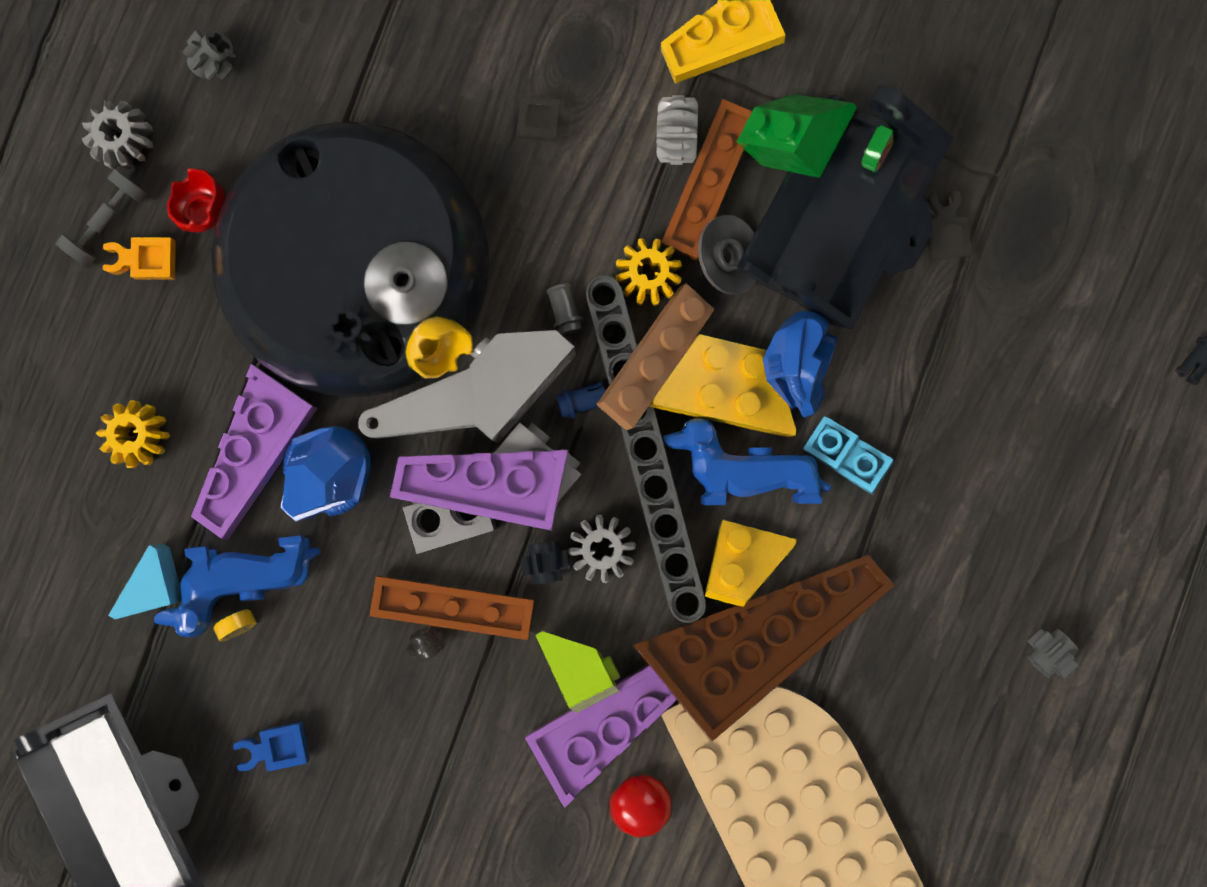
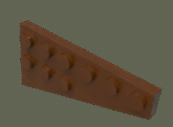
(743, 653)

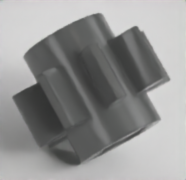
(209, 54)
(1052, 653)

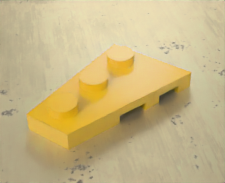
(721, 37)

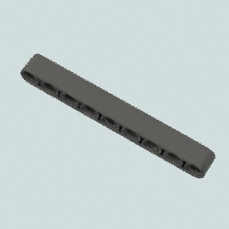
(678, 542)

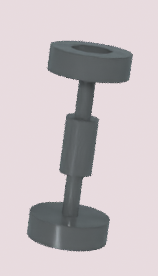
(100, 219)

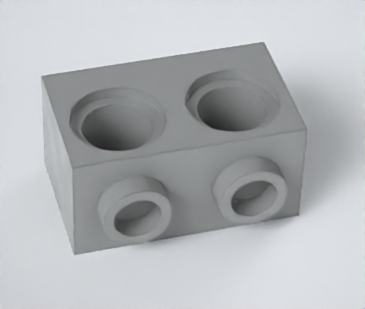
(451, 527)

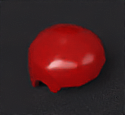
(196, 201)
(640, 806)

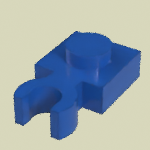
(279, 747)

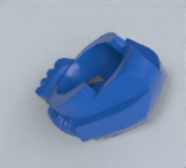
(800, 360)
(324, 473)

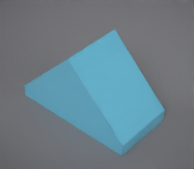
(150, 585)

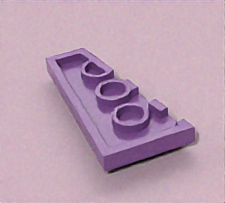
(250, 451)
(496, 486)
(582, 744)

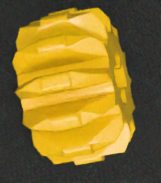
(656, 261)
(118, 434)

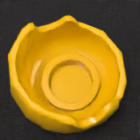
(436, 346)

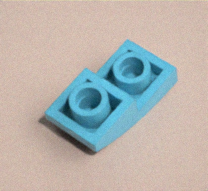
(848, 455)

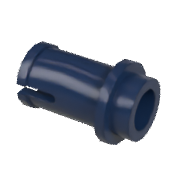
(579, 399)

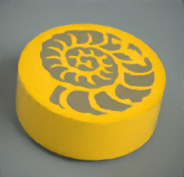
(234, 625)

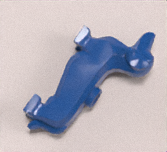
(744, 474)
(231, 574)

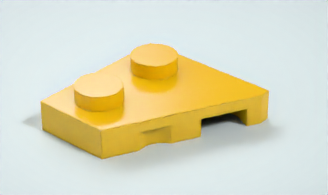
(744, 561)

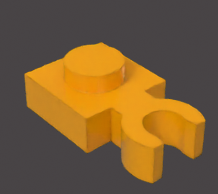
(146, 259)

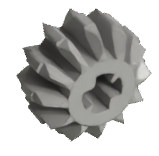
(116, 120)
(677, 129)
(597, 536)

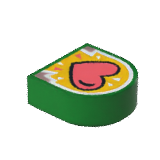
(878, 149)

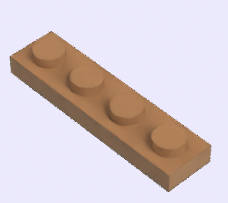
(655, 357)

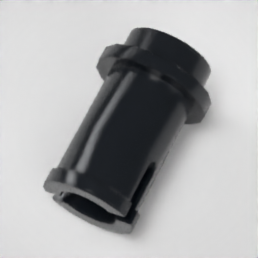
(1196, 358)

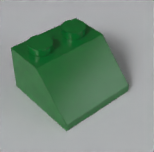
(796, 133)

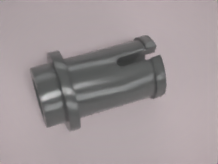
(564, 310)

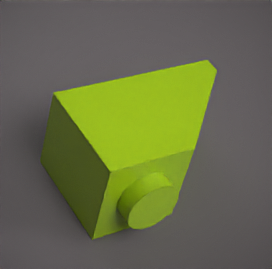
(579, 671)

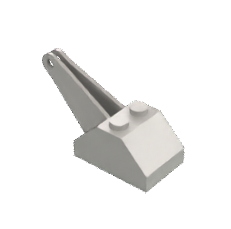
(489, 395)

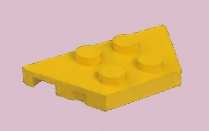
(726, 386)

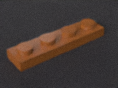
(707, 180)
(452, 607)

